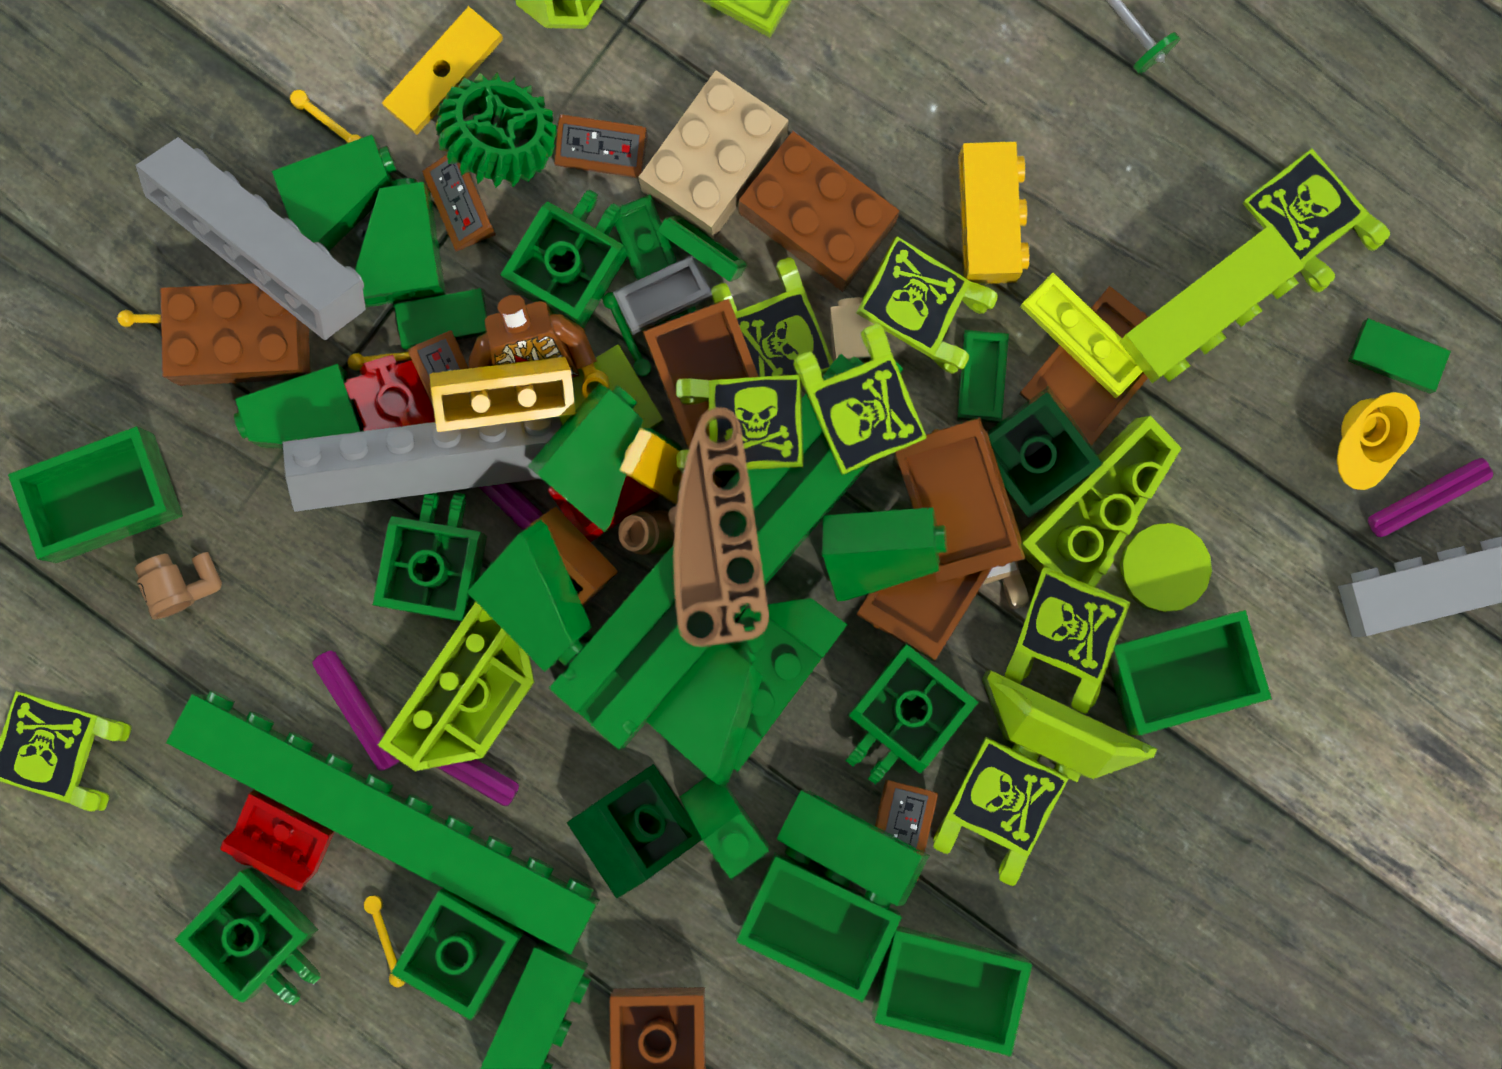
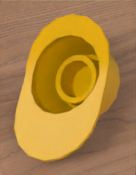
(1375, 437)

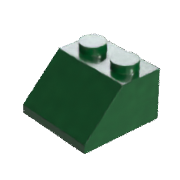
(1041, 452)
(634, 831)

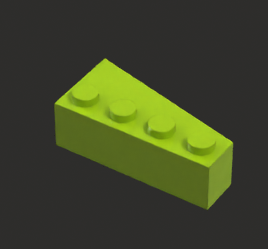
(1213, 303)
(1091, 519)

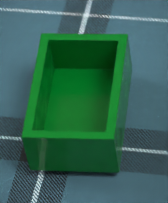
(95, 495)
(1188, 673)
(818, 927)
(951, 990)

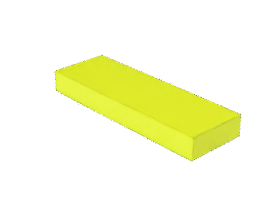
(1082, 334)

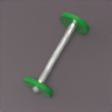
(1155, 52)

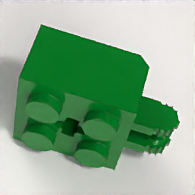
(558, 238)
(416, 543)
(914, 739)
(279, 933)

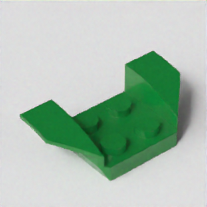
(786, 655)

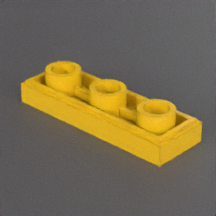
(458, 49)
(655, 466)

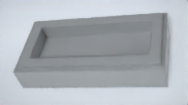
(662, 294)

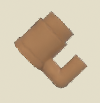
(649, 532)
(166, 588)

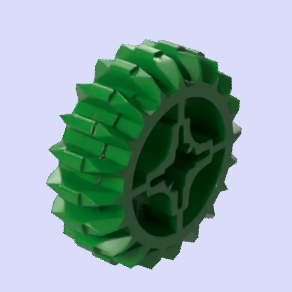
(489, 140)

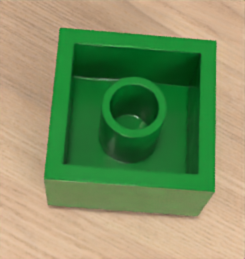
(457, 953)

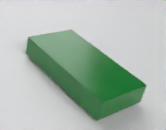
(703, 247)
(433, 316)
(1399, 356)
(983, 376)

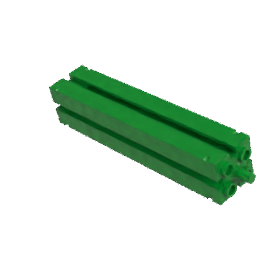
(640, 647)

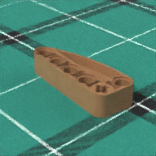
(702, 547)

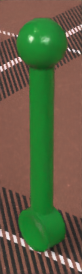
(642, 366)

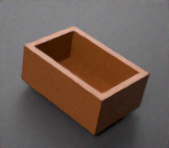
(818, 211)
(230, 336)
(698, 347)

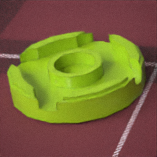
(1166, 567)

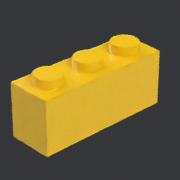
(992, 212)
(502, 394)

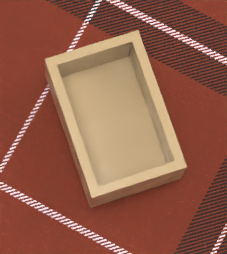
(714, 154)

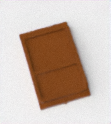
(1077, 389)
(964, 485)
(923, 610)

